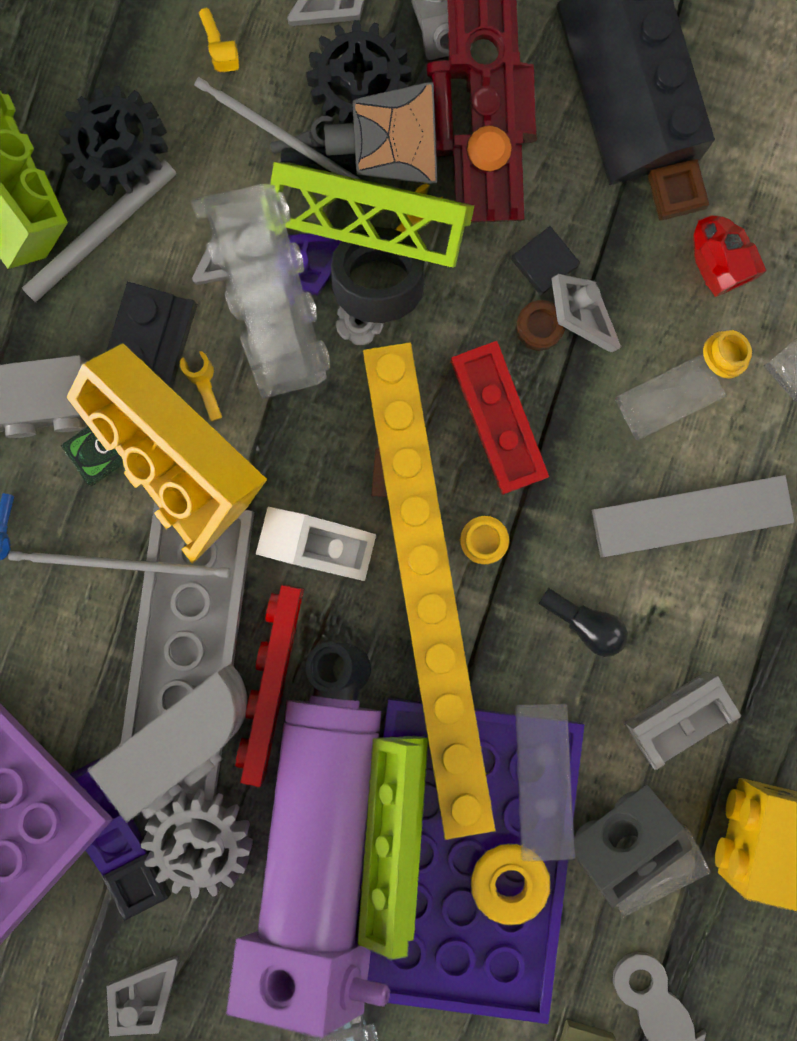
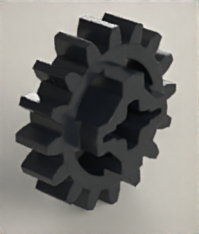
(336, 76)
(113, 149)

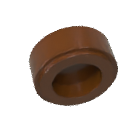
(538, 326)

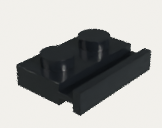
(154, 328)

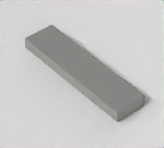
(693, 516)

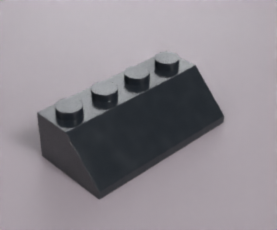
(636, 84)

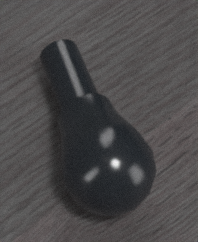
(598, 630)

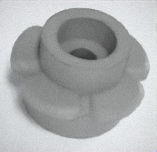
(356, 333)

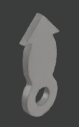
(657, 1009)

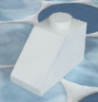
(315, 543)

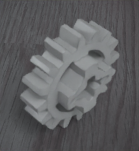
(197, 842)

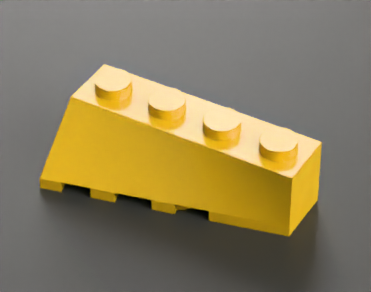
(165, 447)

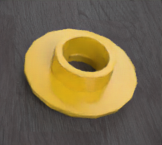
(512, 909)

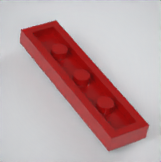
(265, 704)

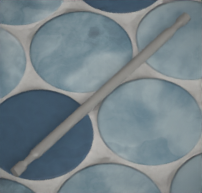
(273, 129)
(120, 564)

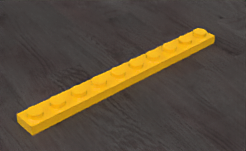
(428, 592)

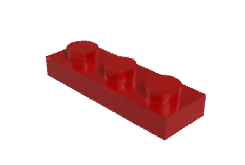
(499, 417)

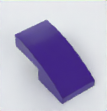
(120, 839)

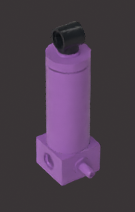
(304, 958)

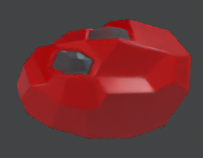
(725, 255)

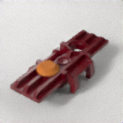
(502, 109)

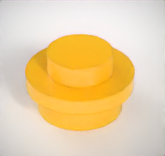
(727, 353)
(484, 540)

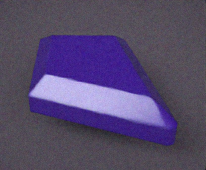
(317, 260)

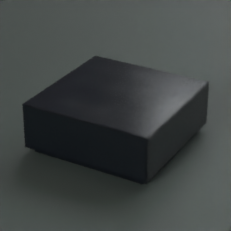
(544, 259)
(135, 887)

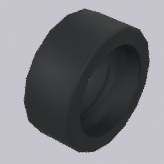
(376, 304)

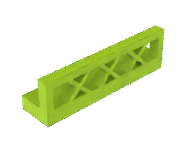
(382, 198)
(393, 845)

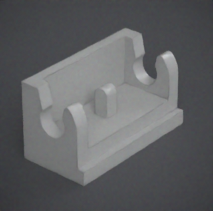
(682, 719)

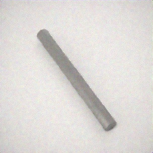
(97, 232)

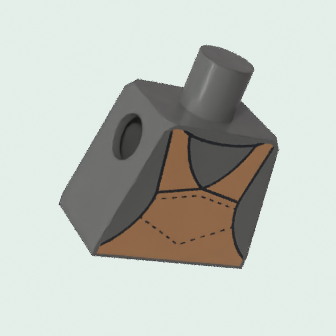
(390, 135)

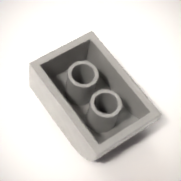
(174, 747)

